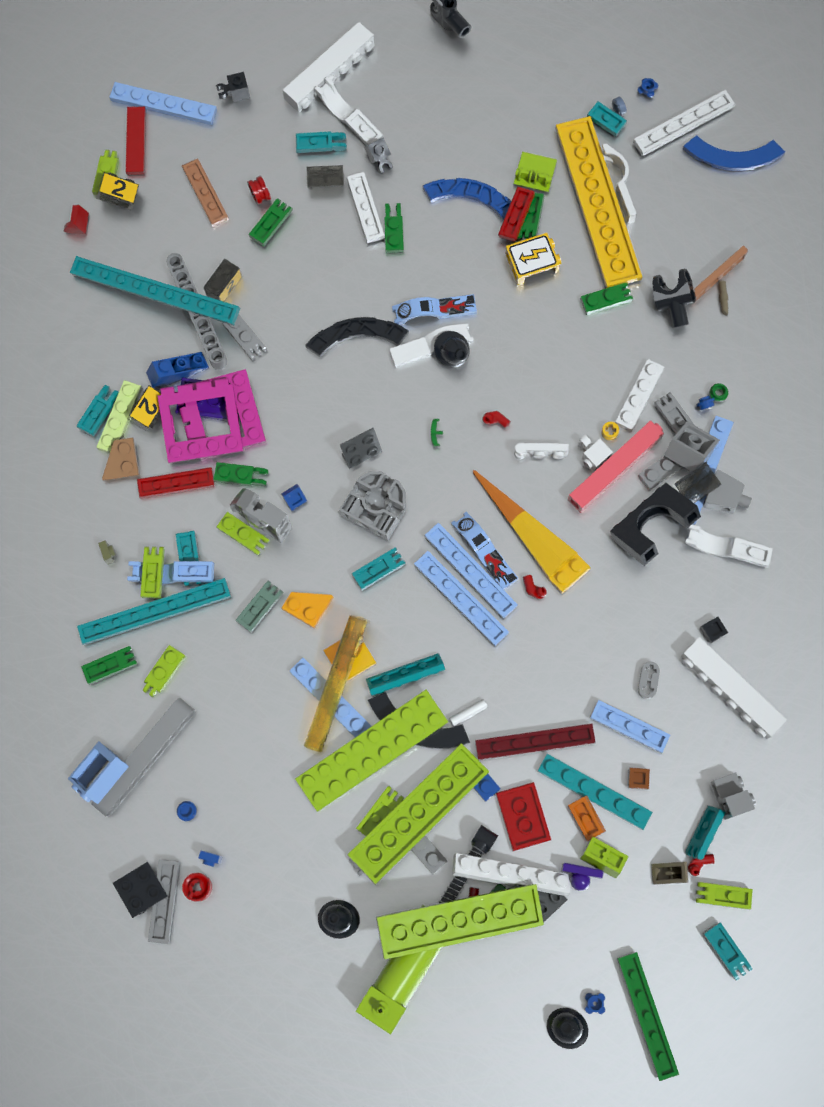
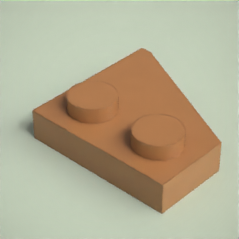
(121, 460)

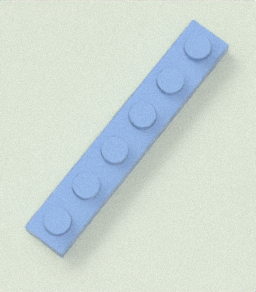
(163, 103)
(719, 429)
(471, 570)
(461, 598)
(315, 684)

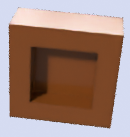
(638, 778)

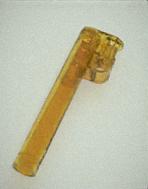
(347, 651)

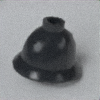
(451, 349)
(338, 919)
(567, 1028)

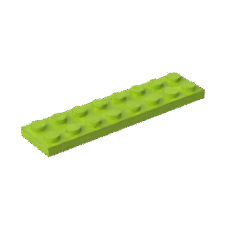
(371, 750)
(418, 813)
(459, 921)

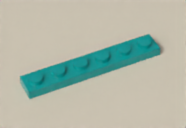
(596, 792)

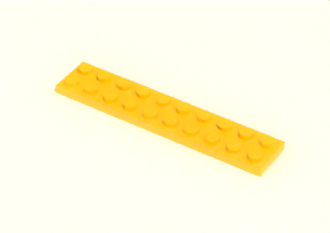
(598, 202)

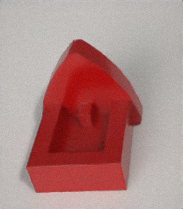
(78, 221)

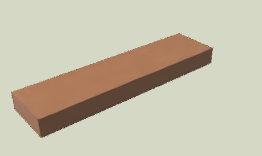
(205, 192)
(720, 272)

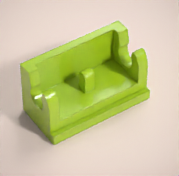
(604, 857)

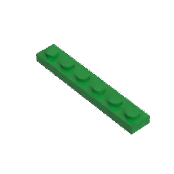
(648, 1016)

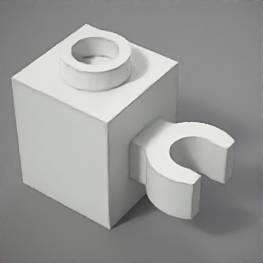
(595, 453)

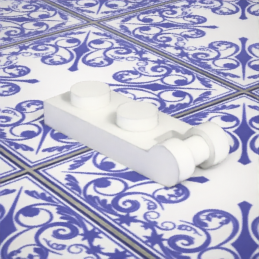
(540, 450)

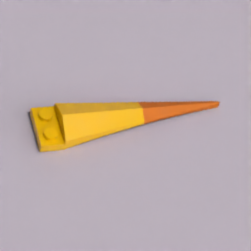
(554, 556)

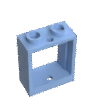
(90, 766)

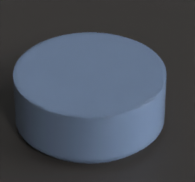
(619, 106)

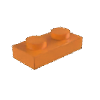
(587, 818)

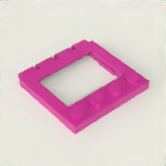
(246, 408)
(204, 446)

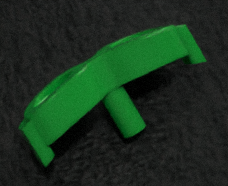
(434, 432)

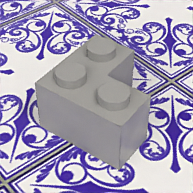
(731, 795)

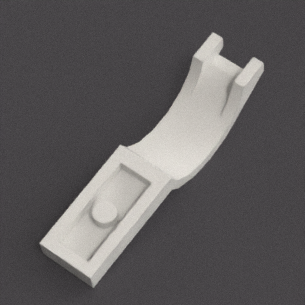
(345, 113)
(622, 193)
(424, 346)
(729, 547)

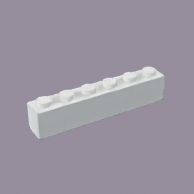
(330, 64)
(733, 688)

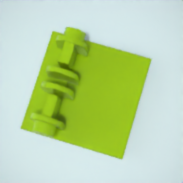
(535, 171)

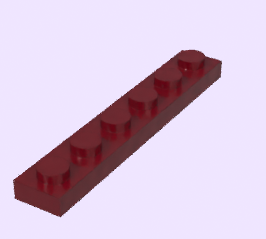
(535, 742)

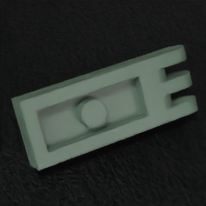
(259, 607)

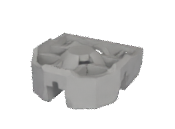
(265, 520)
(385, 522)

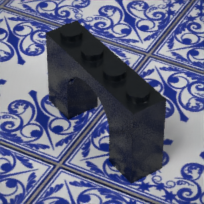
(663, 502)

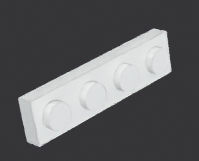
(365, 207)
(639, 395)

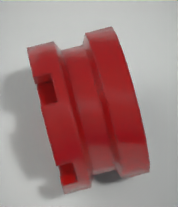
(259, 190)
(205, 885)

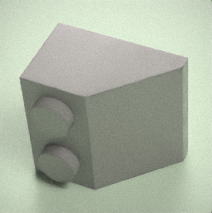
(691, 447)

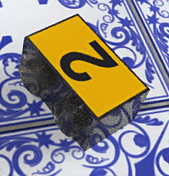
(117, 190)
(223, 281)
(146, 409)

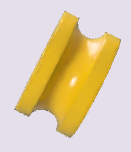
(605, 434)

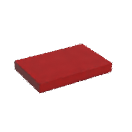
(523, 816)

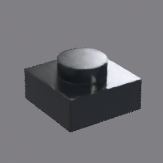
(714, 629)

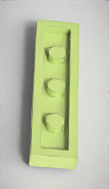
(118, 419)

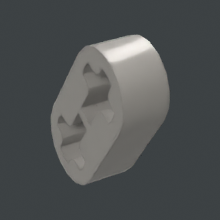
(644, 679)

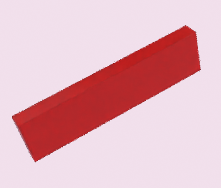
(135, 140)
(175, 482)

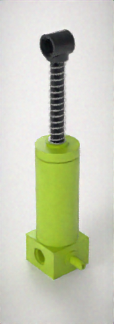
(403, 974)

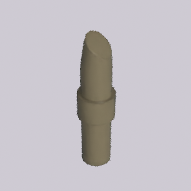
(723, 297)

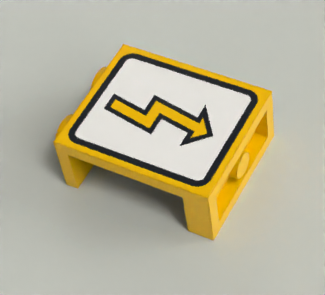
(532, 257)

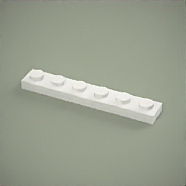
(683, 123)
(511, 874)

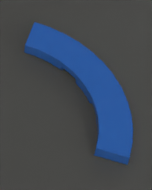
(733, 160)
(468, 189)

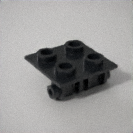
(140, 889)

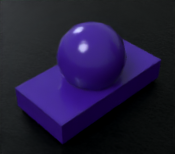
(581, 875)

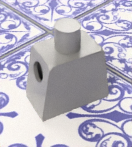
(728, 495)

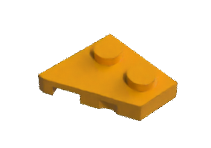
(307, 606)

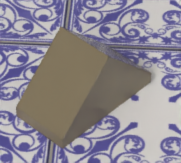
(670, 873)

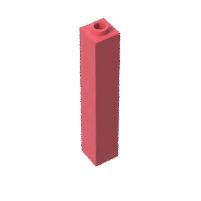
(616, 466)

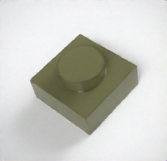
(107, 552)

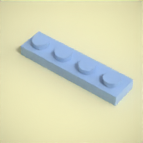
(630, 726)

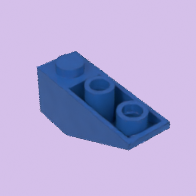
(171, 370)

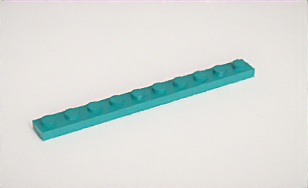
(155, 290)

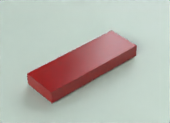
(516, 214)

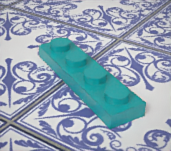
(405, 674)

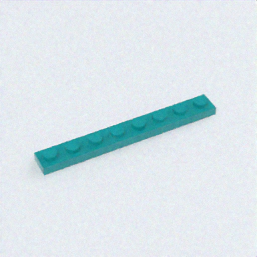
(154, 611)

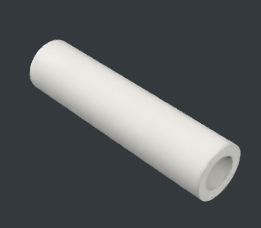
(468, 712)

